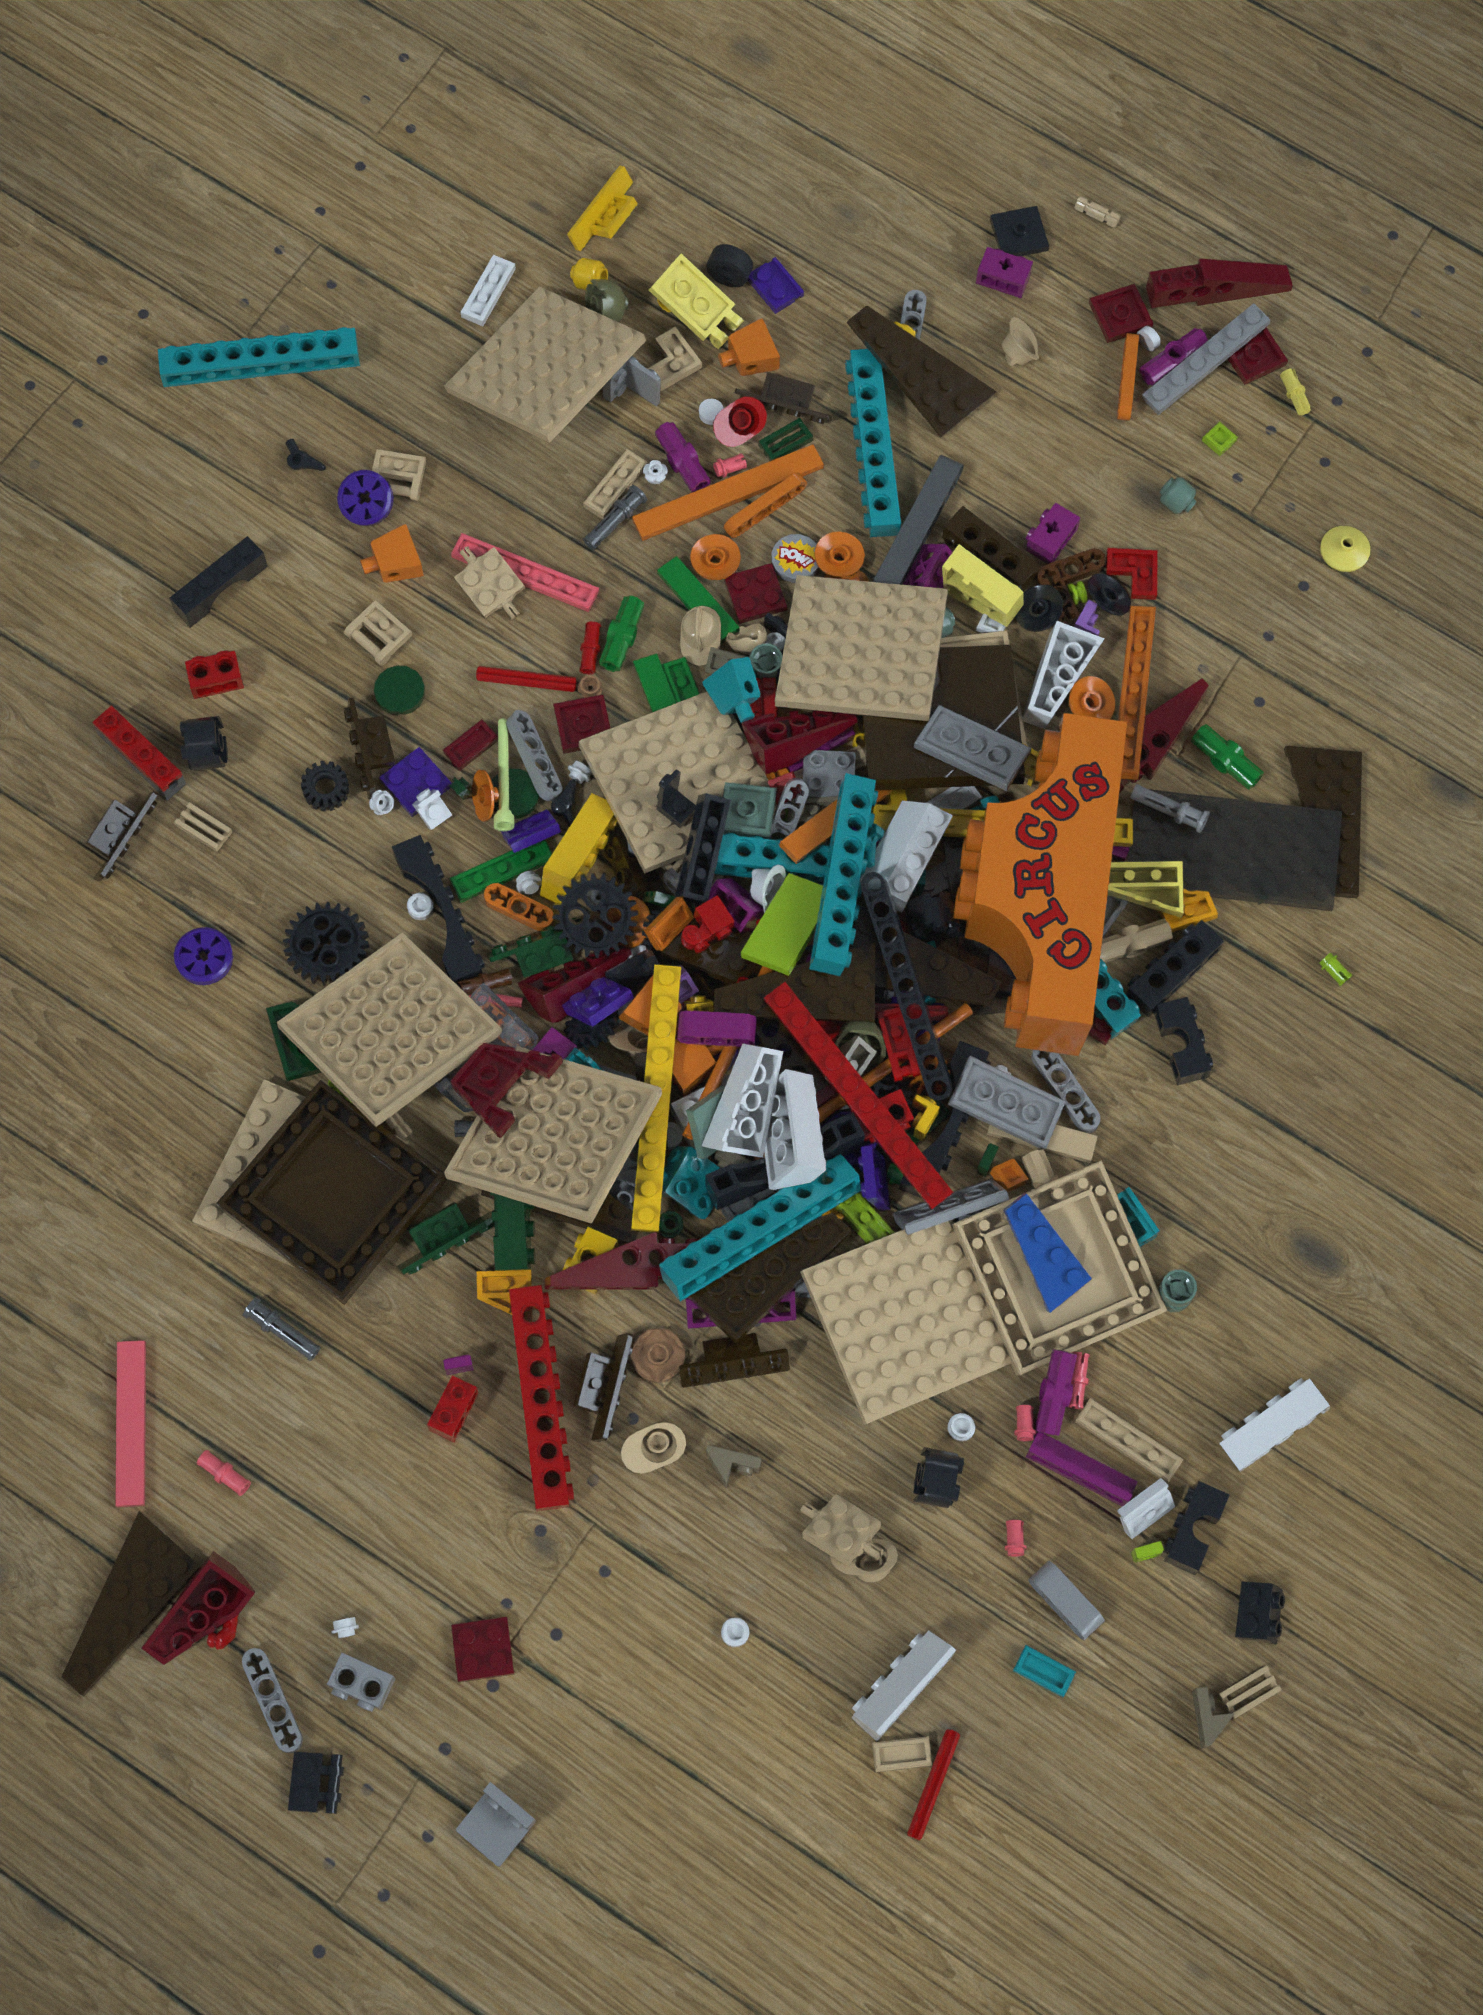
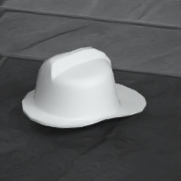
(766, 884)

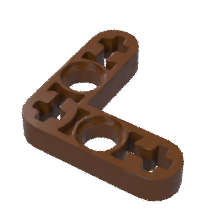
(1061, 578)

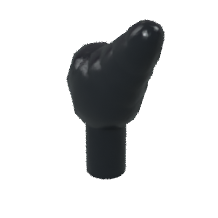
(300, 459)
(565, 803)

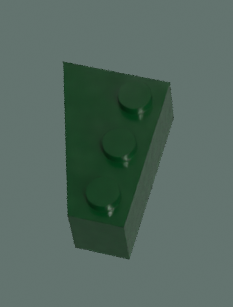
(512, 1234)

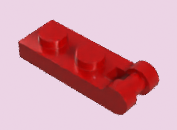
(898, 1043)

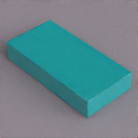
(1044, 1671)

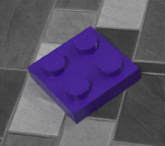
(412, 777)
(597, 1001)
(875, 1182)

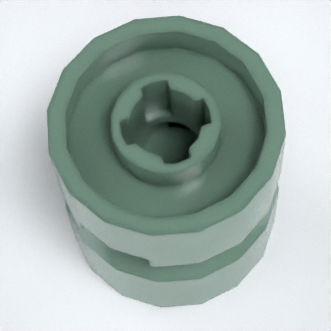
(766, 661)
(1177, 1290)

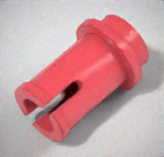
(729, 465)
(1025, 1423)
(1015, 1538)

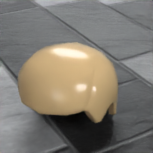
(747, 638)

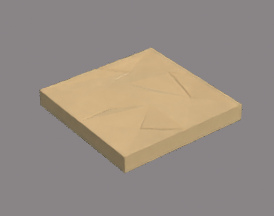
(1097, 1232)

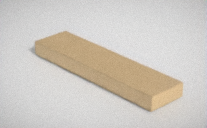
(1062, 1142)
(1129, 1440)

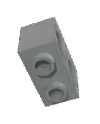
(364, 1675)

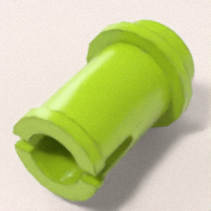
(1335, 969)

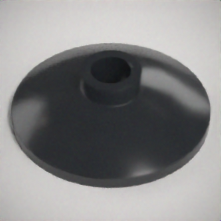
(1109, 594)
(1038, 599)

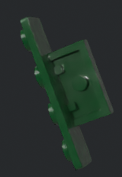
(536, 952)
(440, 1233)

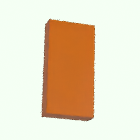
(669, 924)

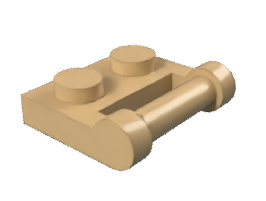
(401, 467)
(384, 627)

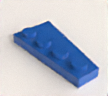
(1048, 1257)

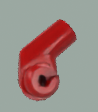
(224, 1636)

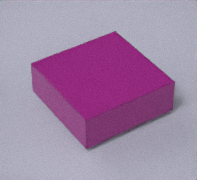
(458, 1364)

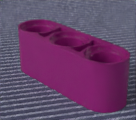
(716, 1028)

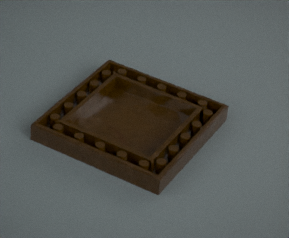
(969, 682)
(332, 1192)

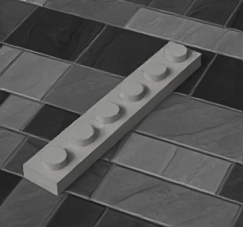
(1206, 359)

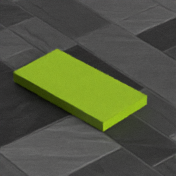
(785, 925)

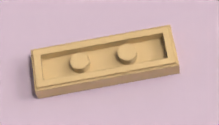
(615, 484)

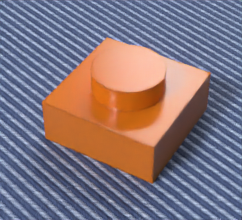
(1009, 1175)

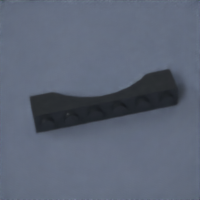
(417, 866)
(938, 1151)
(749, 1178)

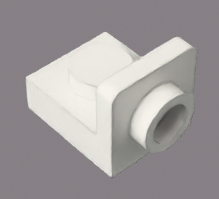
(431, 808)

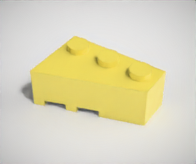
(981, 587)
(1149, 884)

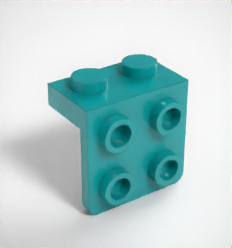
(686, 1180)

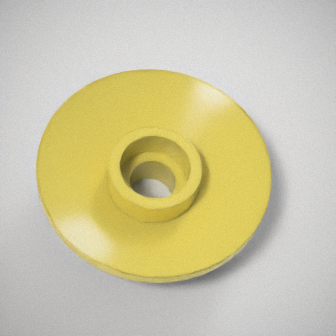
(1342, 557)

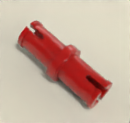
(590, 648)

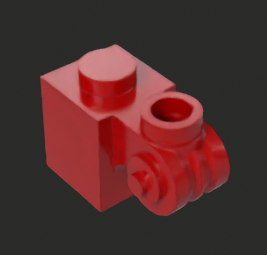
(714, 923)

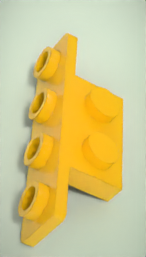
(606, 211)

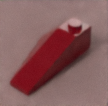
(786, 739)
(551, 990)
(208, 1601)

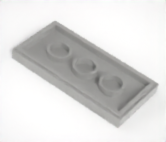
(972, 747)
(1006, 1102)
(956, 1205)

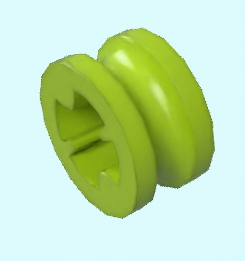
(1078, 592)

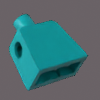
(734, 688)

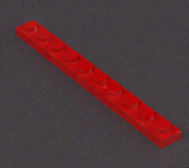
(858, 1096)

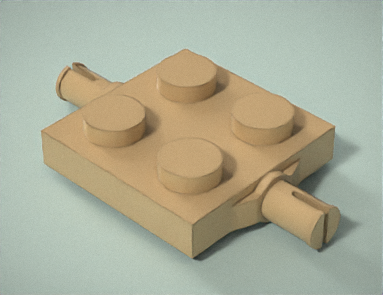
(489, 582)
(842, 1530)

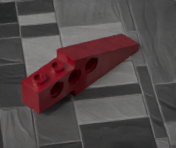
(1216, 282)
(1165, 726)
(610, 1271)

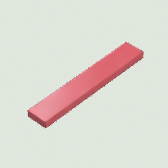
(535, 575)
(130, 1423)

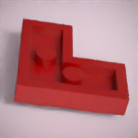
(1139, 565)

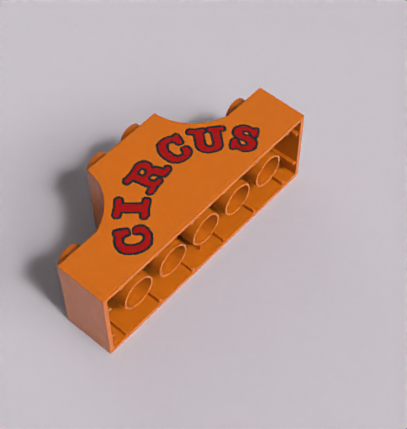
(1042, 880)

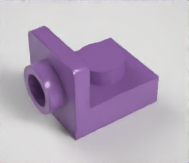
(1088, 618)

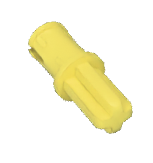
(1295, 391)

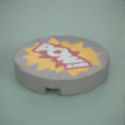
(793, 557)

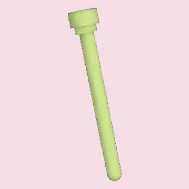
(503, 818)

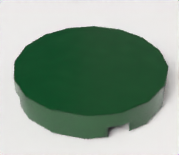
(399, 690)
(522, 793)

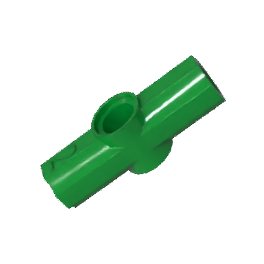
(621, 633)
(1227, 756)

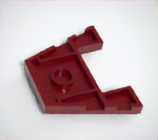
(490, 1076)

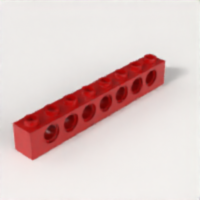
(521, 1301)

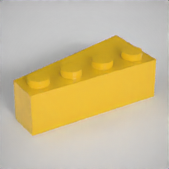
(578, 847)

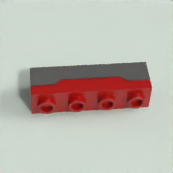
(139, 753)

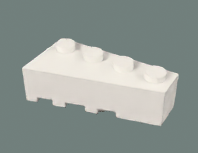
(1061, 665)
(746, 1103)
(1274, 1424)

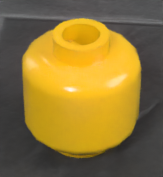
(586, 270)

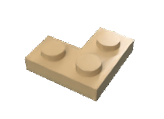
(679, 358)

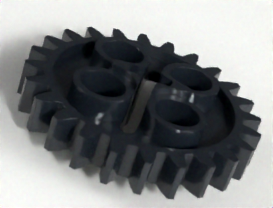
(579, 931)
(305, 933)

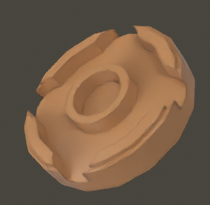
(657, 1355)

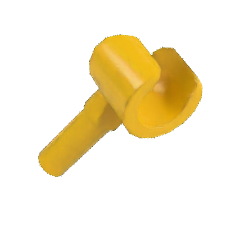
(858, 735)

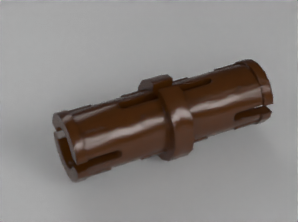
(492, 980)

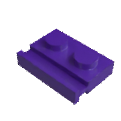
(775, 285)
(531, 831)

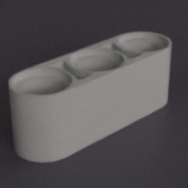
(1066, 1600)

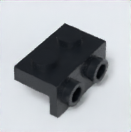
(1260, 1612)

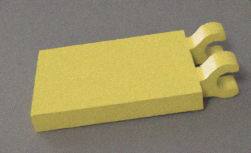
(696, 301)

